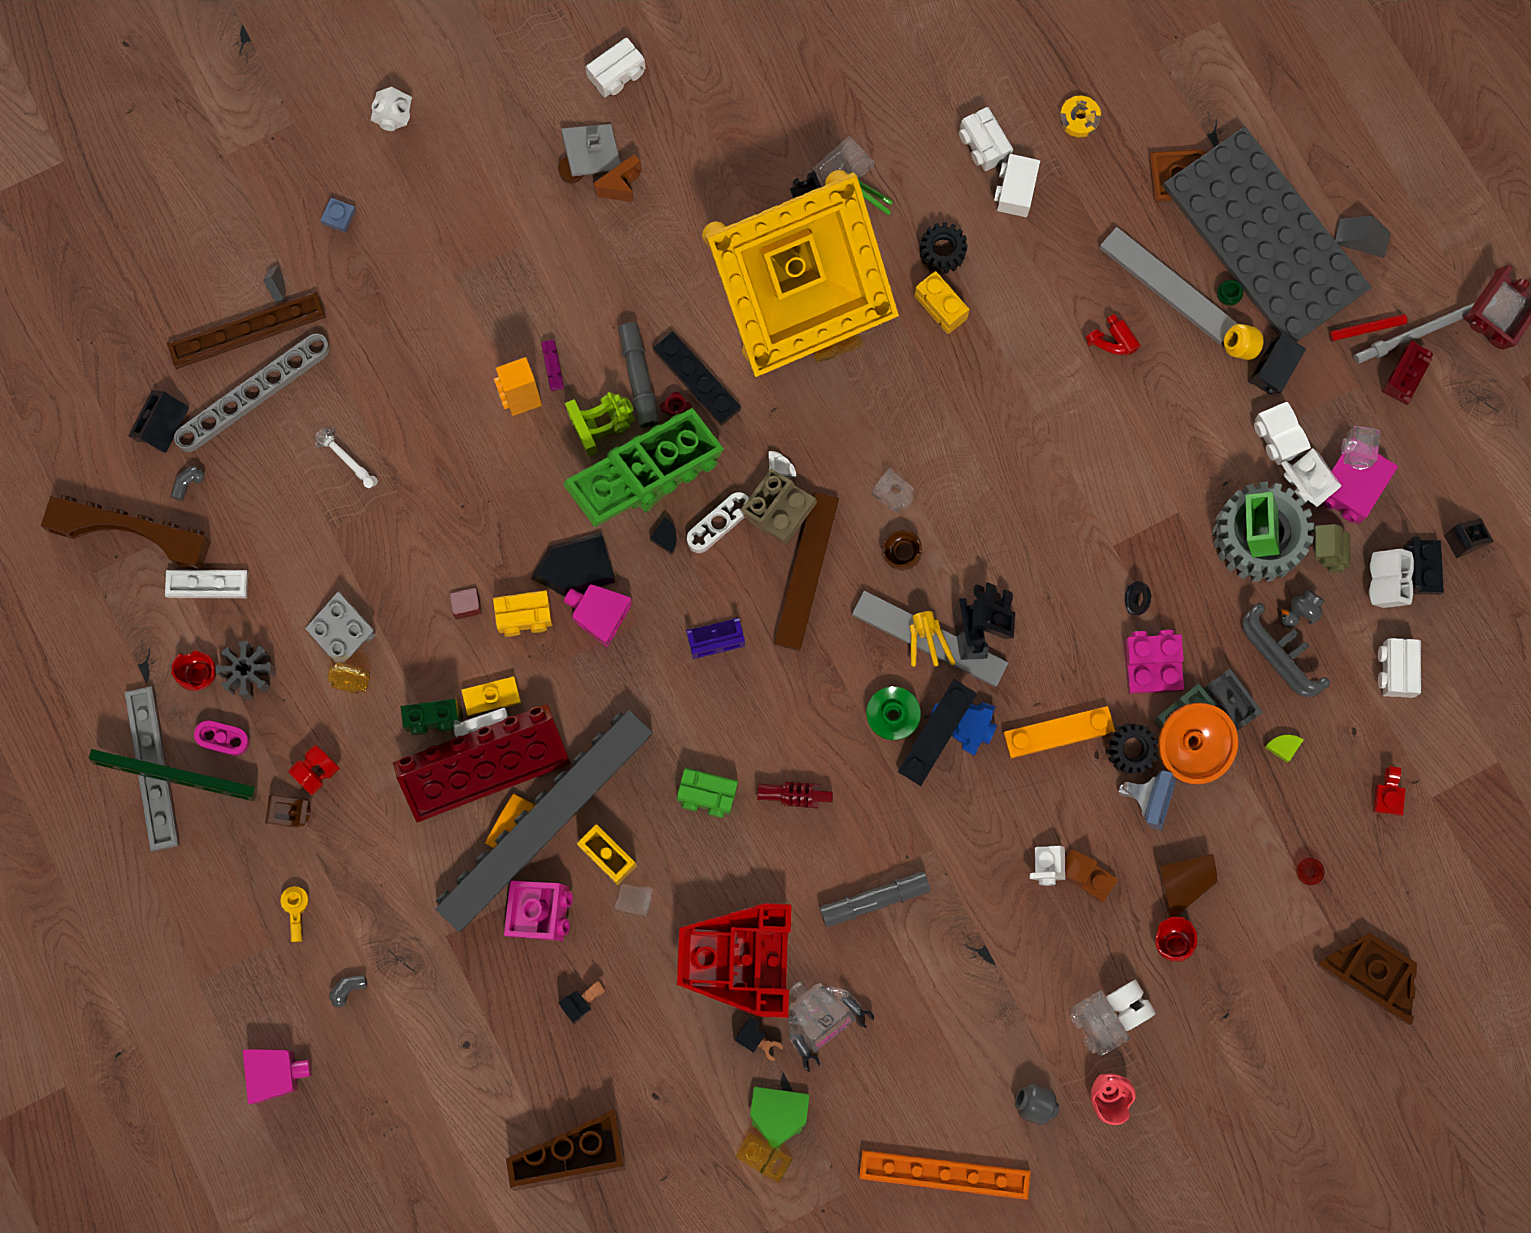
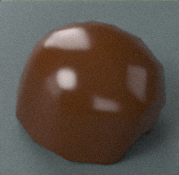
(902, 550)

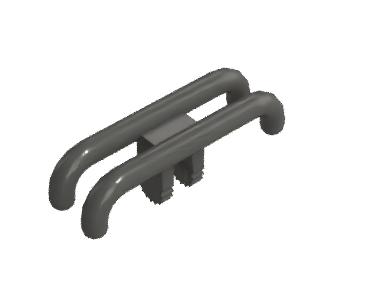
(1278, 658)

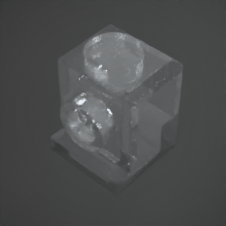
(883, 492)

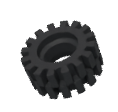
(943, 233)
(1147, 753)

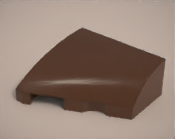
(1186, 882)

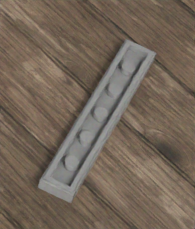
(1167, 285)
(897, 622)
(149, 748)

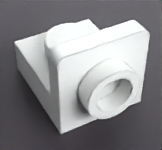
(1049, 865)

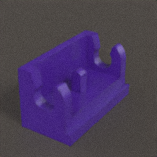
(715, 638)

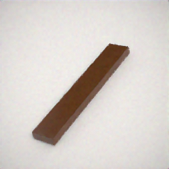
(246, 330)
(806, 572)

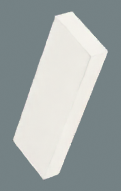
(206, 584)

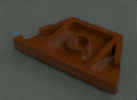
(1376, 973)

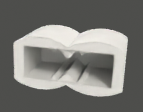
(1282, 433)
(1391, 578)

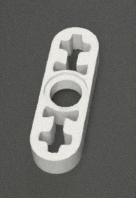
(699, 529)

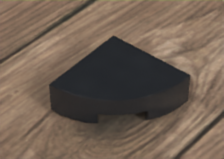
(665, 536)

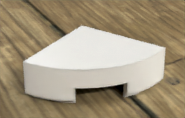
(781, 465)

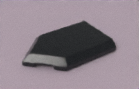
(575, 565)

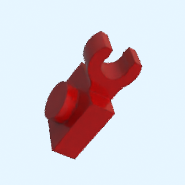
(1389, 797)

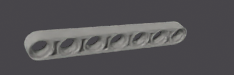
(245, 404)

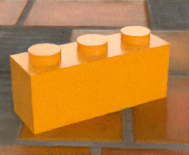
(517, 387)

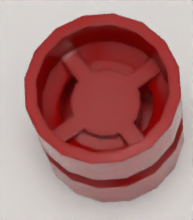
(306, 777)

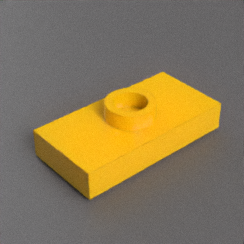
(491, 696)

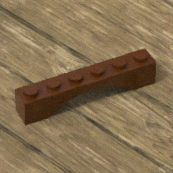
(74, 519)

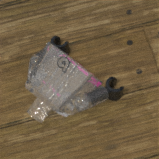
(820, 1016)

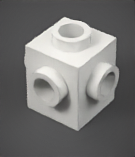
(391, 109)

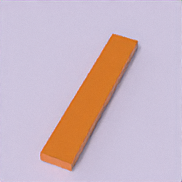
(944, 1174)

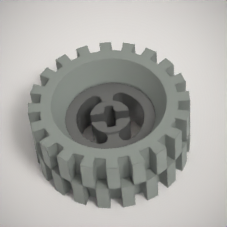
(1293, 534)

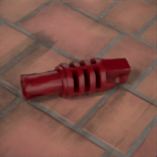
(794, 794)

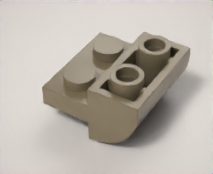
(778, 506)

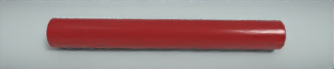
(1368, 327)

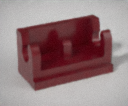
(1408, 372)

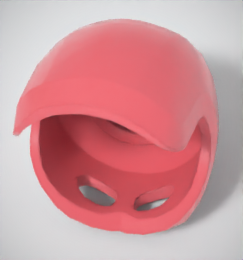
(1112, 1103)

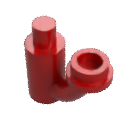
(1125, 339)

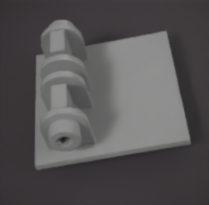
(340, 629)

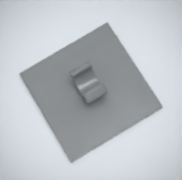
(590, 149)

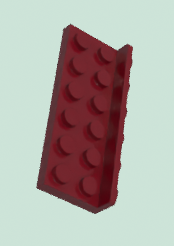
(481, 763)

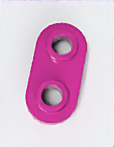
(222, 738)

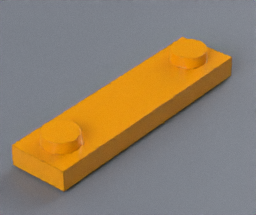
(1058, 732)

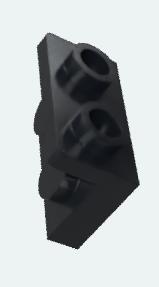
(1428, 569)

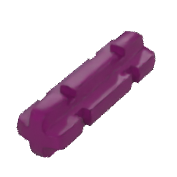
(552, 365)

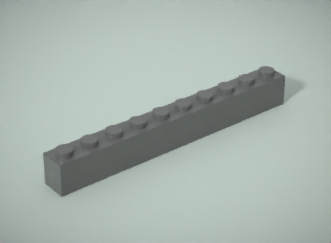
(544, 821)

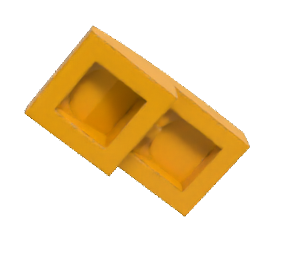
(512, 810)

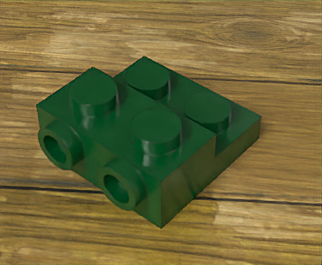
(430, 715)

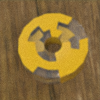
(1080, 127)

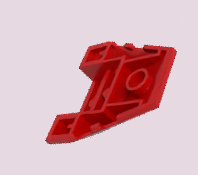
(739, 959)

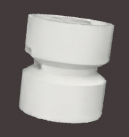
(1140, 1009)

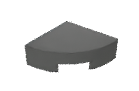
(275, 283)

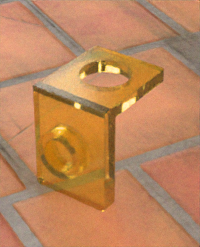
(762, 1157)

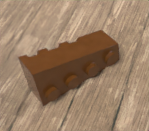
(575, 1154)

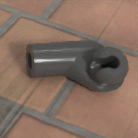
(343, 988)

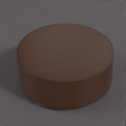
(565, 173)

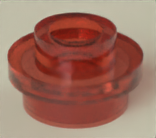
(1316, 866)

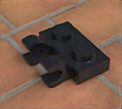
(992, 612)

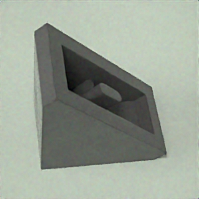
(1363, 235)

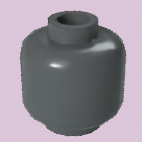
(1036, 1104)

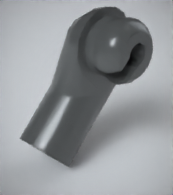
(182, 481)

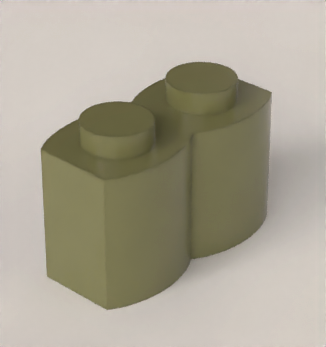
(1332, 547)

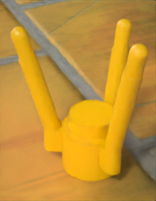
(926, 626)

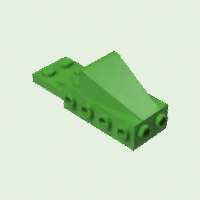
(645, 468)

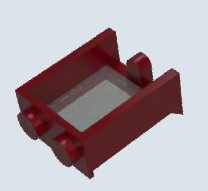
(1502, 310)

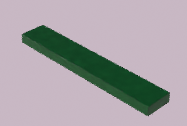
(172, 775)

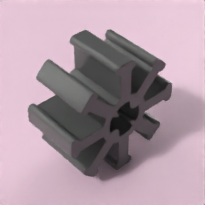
(254, 662)

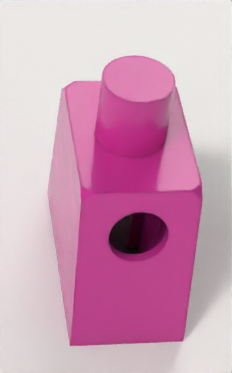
(599, 611)
(272, 1073)

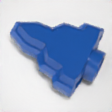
(975, 727)

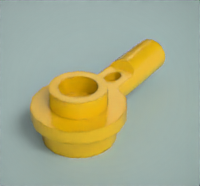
(294, 901)

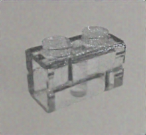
(1099, 1023)

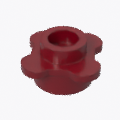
(675, 399)

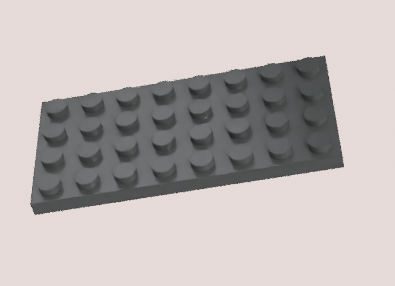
(1266, 236)

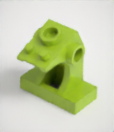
(615, 405)

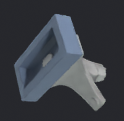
(1153, 797)

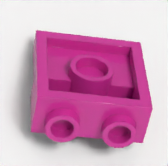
(1154, 662)
(538, 910)

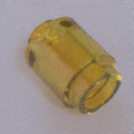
(348, 678)

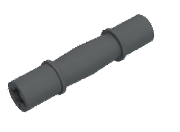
(638, 375)
(874, 899)

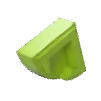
(1284, 746)

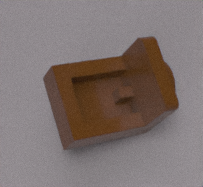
(287, 811)

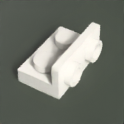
(1312, 478)

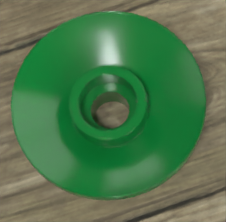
(895, 700)

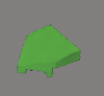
(778, 1114)

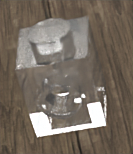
(1361, 447)

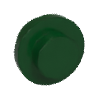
(1229, 292)

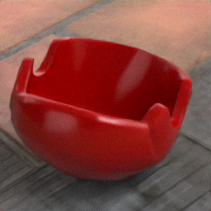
(194, 670)
(1176, 939)

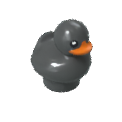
(1306, 605)

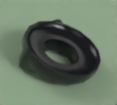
(1132, 595)

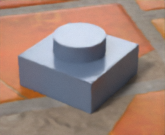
(338, 215)

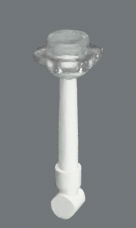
(325, 438)

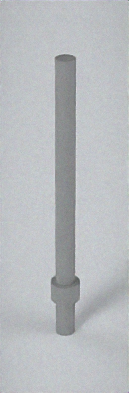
(1382, 347)

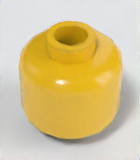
(1243, 342)

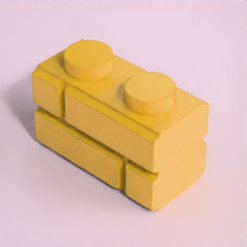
(941, 302)
(523, 613)
(606, 854)

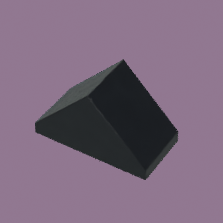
(1468, 537)

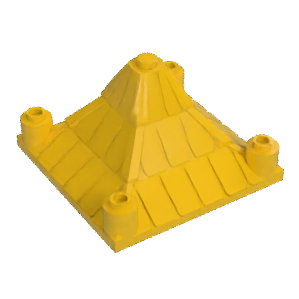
(802, 274)

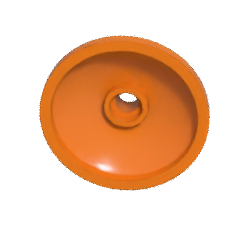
(1213, 745)

